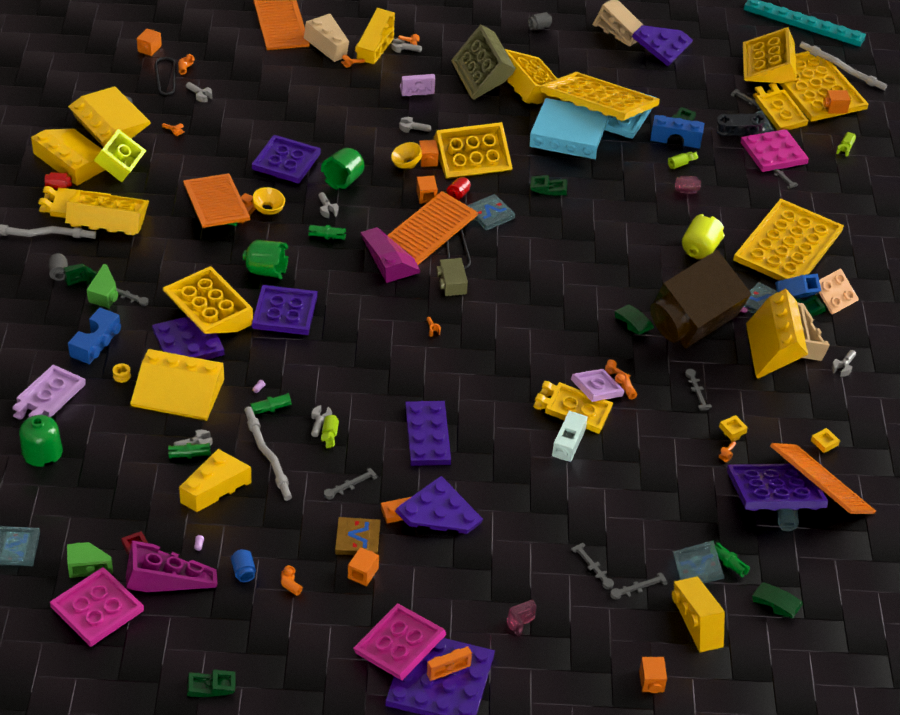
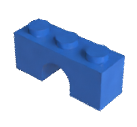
(666, 126)
(103, 328)

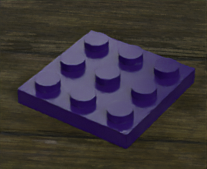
(286, 159)
(284, 310)
(186, 339)

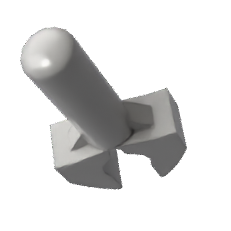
(399, 45)
(201, 94)
(407, 124)
(327, 206)
(844, 364)
(319, 420)
(201, 437)

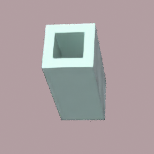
(569, 436)

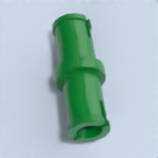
(327, 232)
(271, 404)
(189, 450)
(730, 560)

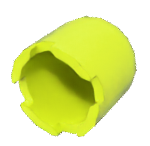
(702, 236)

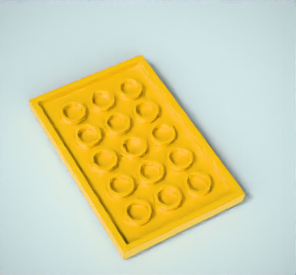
(813, 81)
(599, 95)
(788, 242)

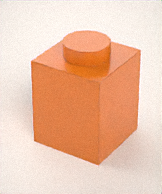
(149, 42)
(837, 101)
(429, 153)
(426, 188)
(363, 566)
(653, 674)

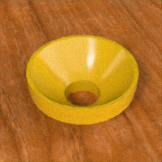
(406, 152)
(270, 197)

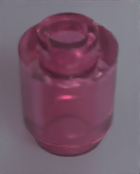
(687, 184)

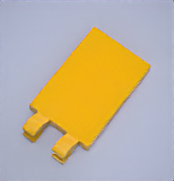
(780, 108)
(60, 199)
(568, 399)

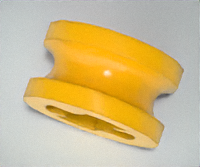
(121, 373)

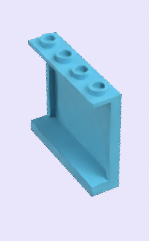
(568, 129)

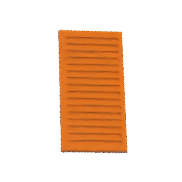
(281, 24)
(216, 200)
(432, 226)
(823, 479)

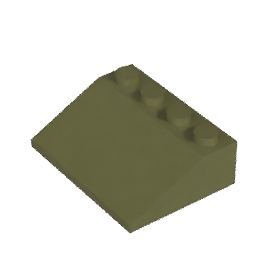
(482, 62)

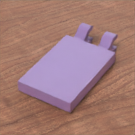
(48, 393)

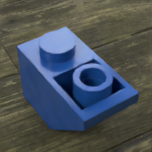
(800, 285)

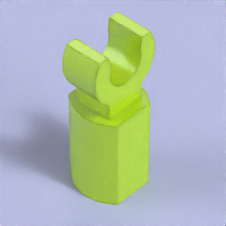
(846, 143)
(681, 159)
(329, 430)

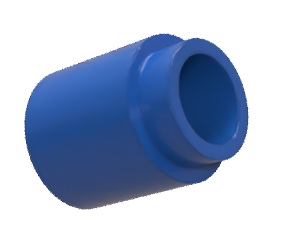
(243, 565)

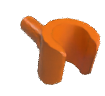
(413, 39)
(348, 61)
(175, 129)
(433, 327)
(611, 368)
(725, 454)

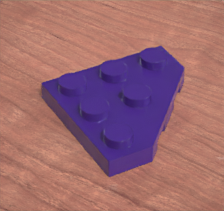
(662, 42)
(439, 508)

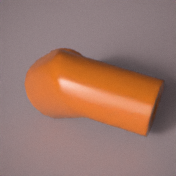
(184, 63)
(625, 383)
(288, 582)

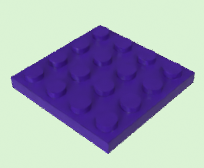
(775, 487)
(449, 695)

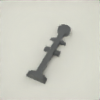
(751, 101)
(785, 178)
(143, 301)
(690, 373)
(329, 493)
(607, 582)
(616, 593)

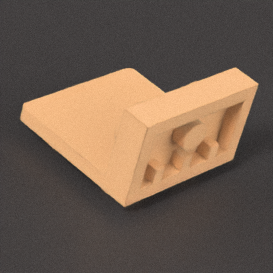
(837, 291)

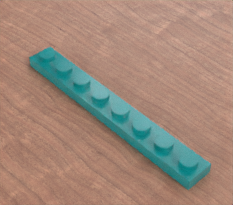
(805, 22)

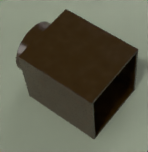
(699, 300)

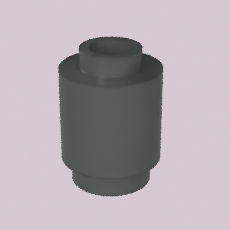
(540, 21)
(56, 266)

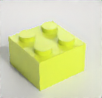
(120, 155)

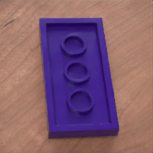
(427, 433)

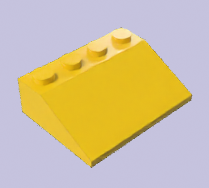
(770, 58)
(529, 77)
(107, 112)
(473, 150)
(68, 153)
(109, 213)
(211, 302)
(776, 334)
(178, 384)

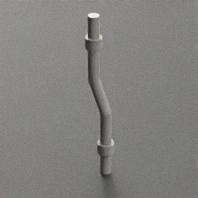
(871, 80)
(76, 232)
(281, 479)

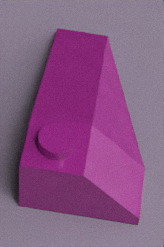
(389, 256)
(158, 571)

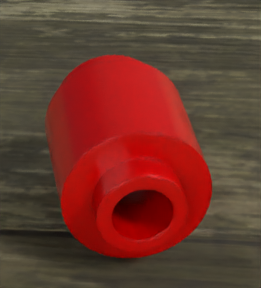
(58, 180)
(459, 188)

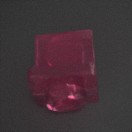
(521, 615)

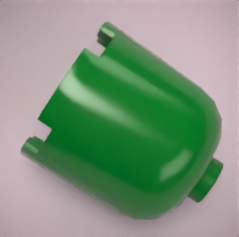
(342, 168)
(266, 258)
(40, 440)

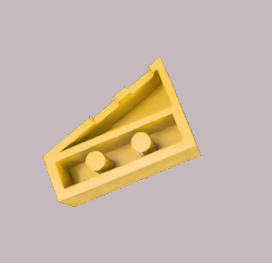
(376, 36)
(213, 479)
(700, 612)

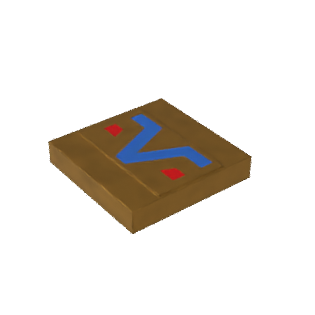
(357, 533)

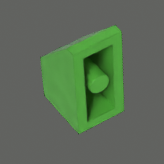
(103, 288)
(86, 559)

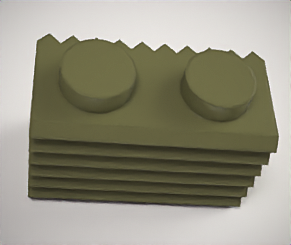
(452, 276)

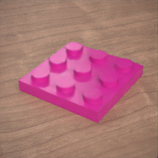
(774, 150)
(96, 606)
(399, 641)

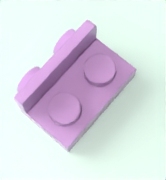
(417, 85)

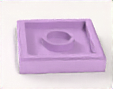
(597, 385)

